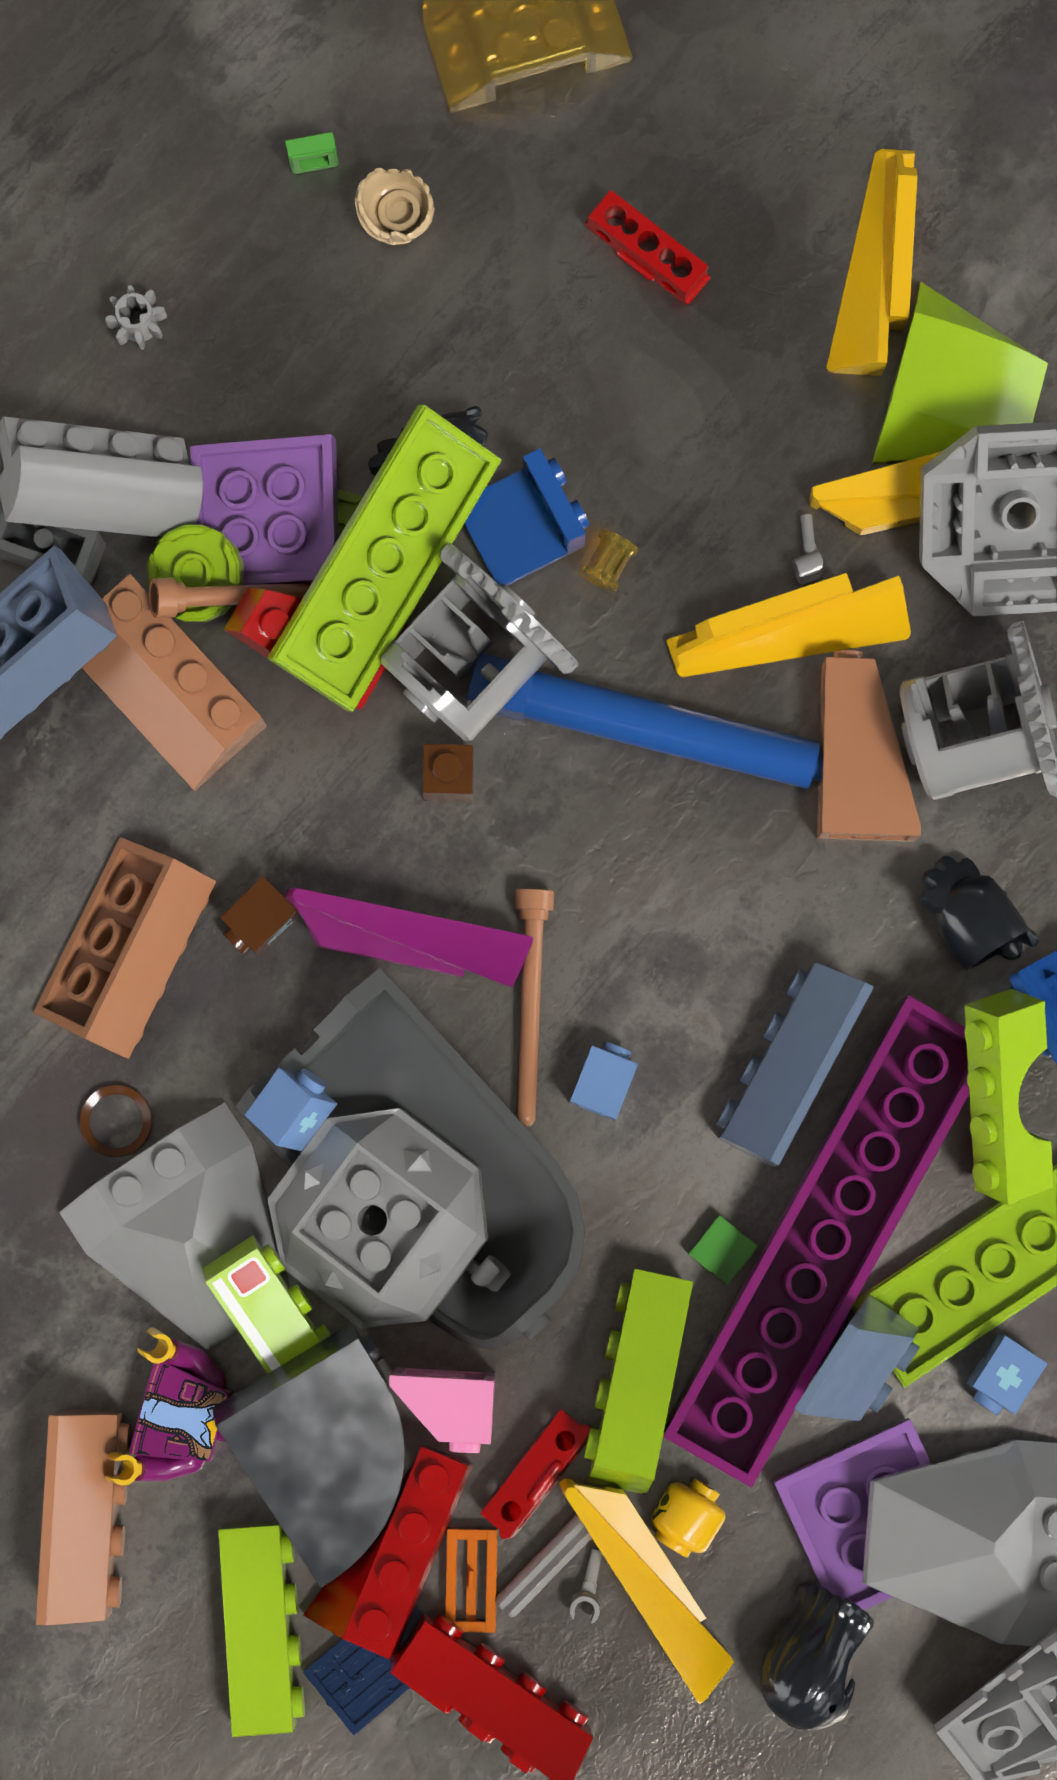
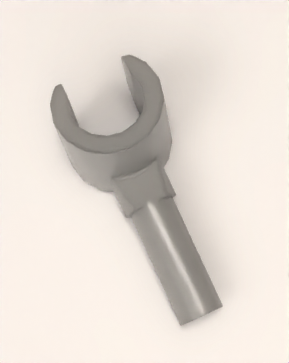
(808, 566)
(490, 1273)
(589, 1586)

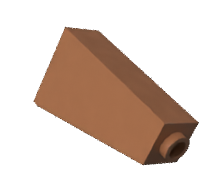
(863, 772)

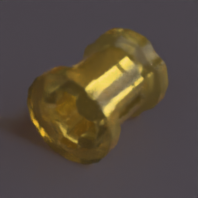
(608, 561)

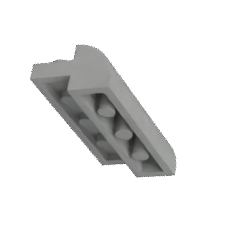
(96, 478)

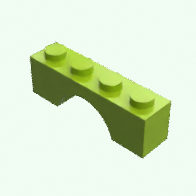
(1002, 1042)

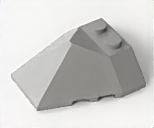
(174, 1215)
(971, 1540)
(1009, 1720)

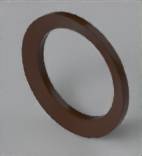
(86, 1113)

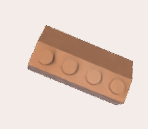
(171, 688)
(125, 947)
(81, 1517)

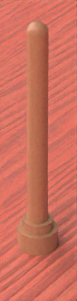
(170, 597)
(533, 909)

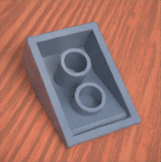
(861, 1364)

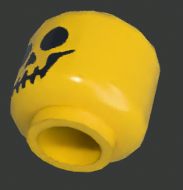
(688, 1517)

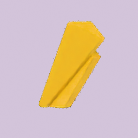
(875, 498)

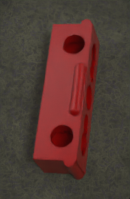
(645, 262)
(536, 1474)

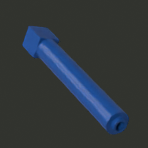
(658, 726)

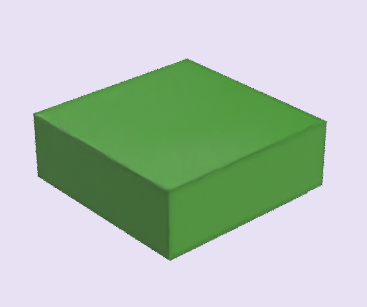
(312, 153)
(723, 1250)

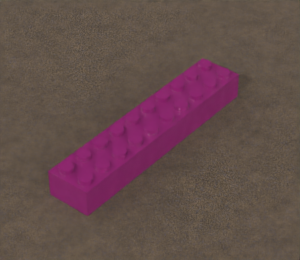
(824, 1244)

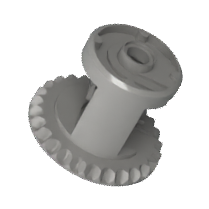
(461, 642)
(975, 704)

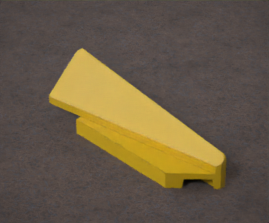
(879, 269)
(795, 625)
(651, 1584)

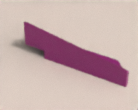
(411, 937)

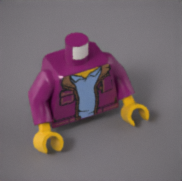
(176, 1416)

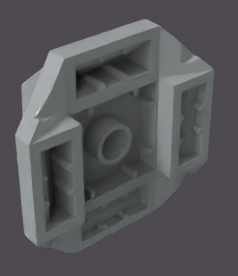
(968, 537)
(430, 1209)

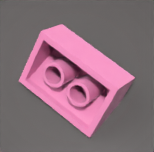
(450, 1404)

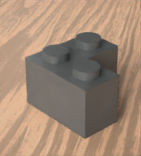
(29, 542)

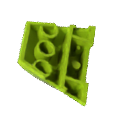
(954, 378)

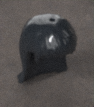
(811, 1658)

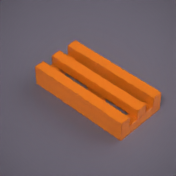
(472, 1536)

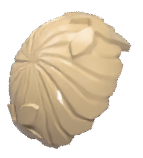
(394, 205)

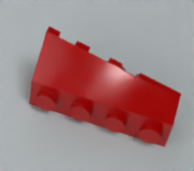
(380, 1590)
(492, 1699)

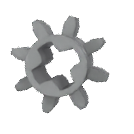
(123, 315)

